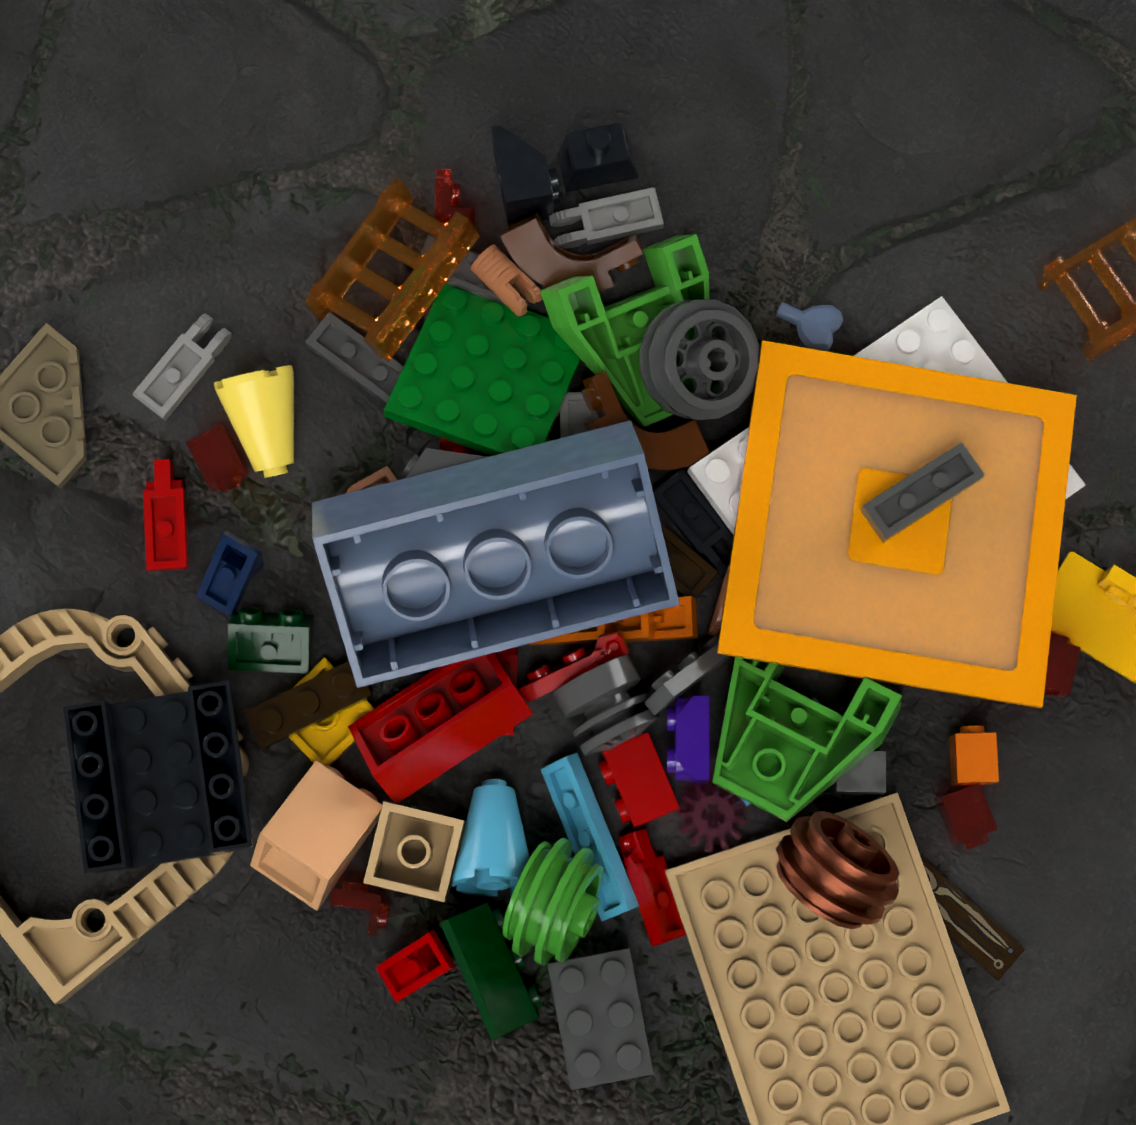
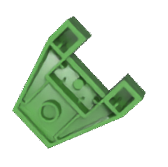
(613, 334)
(788, 748)

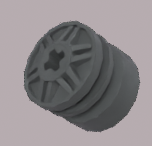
(606, 705)

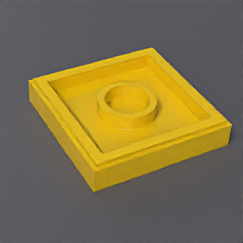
(331, 737)

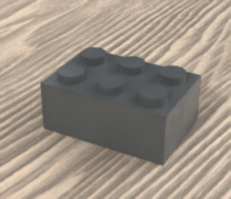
(600, 1019)

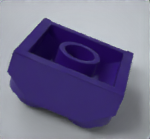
(691, 739)

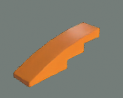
(659, 625)

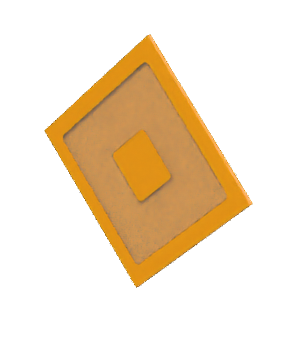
(948, 600)

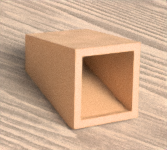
(315, 834)

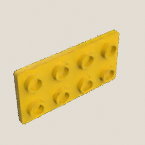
(1097, 612)

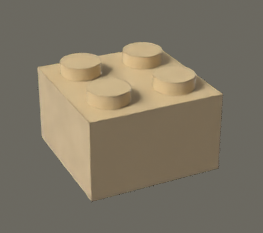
(414, 852)

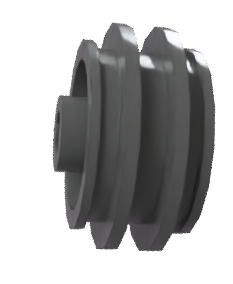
(702, 359)

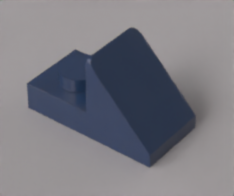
(229, 573)

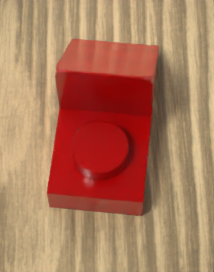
(415, 966)

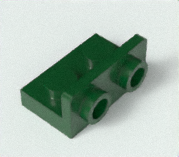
(270, 641)

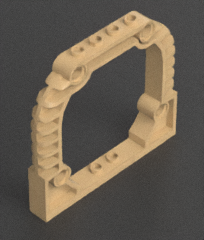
(66, 951)

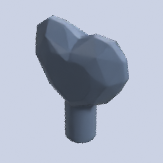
(813, 325)

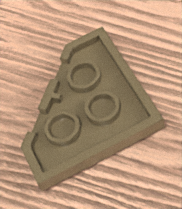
(45, 406)

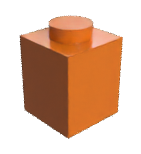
(973, 757)

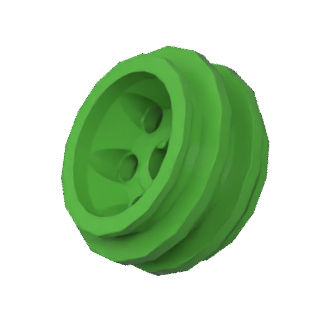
(553, 902)

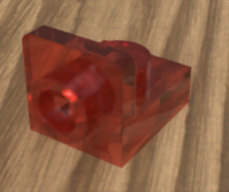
(447, 197)

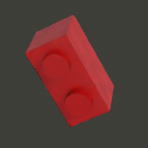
(639, 781)

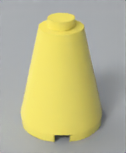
(262, 416)

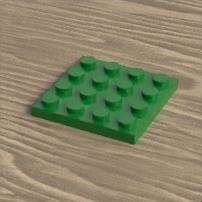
(483, 375)

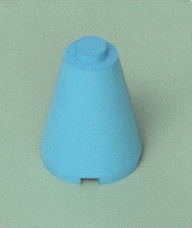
(492, 842)

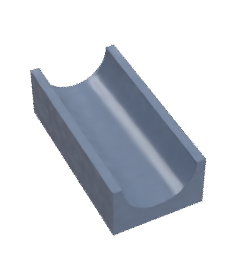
(493, 553)

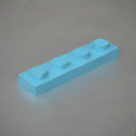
(588, 829)

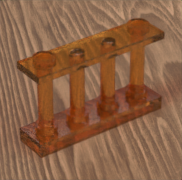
(420, 288)
(1101, 334)

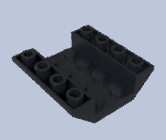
(157, 779)

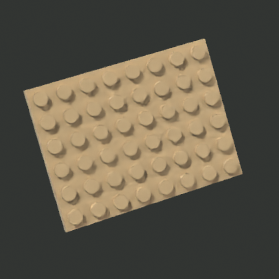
(833, 1016)

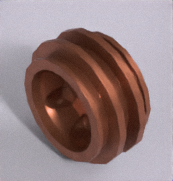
(837, 870)

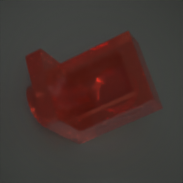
(356, 896)

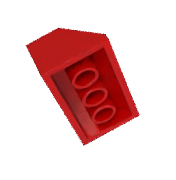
(438, 723)

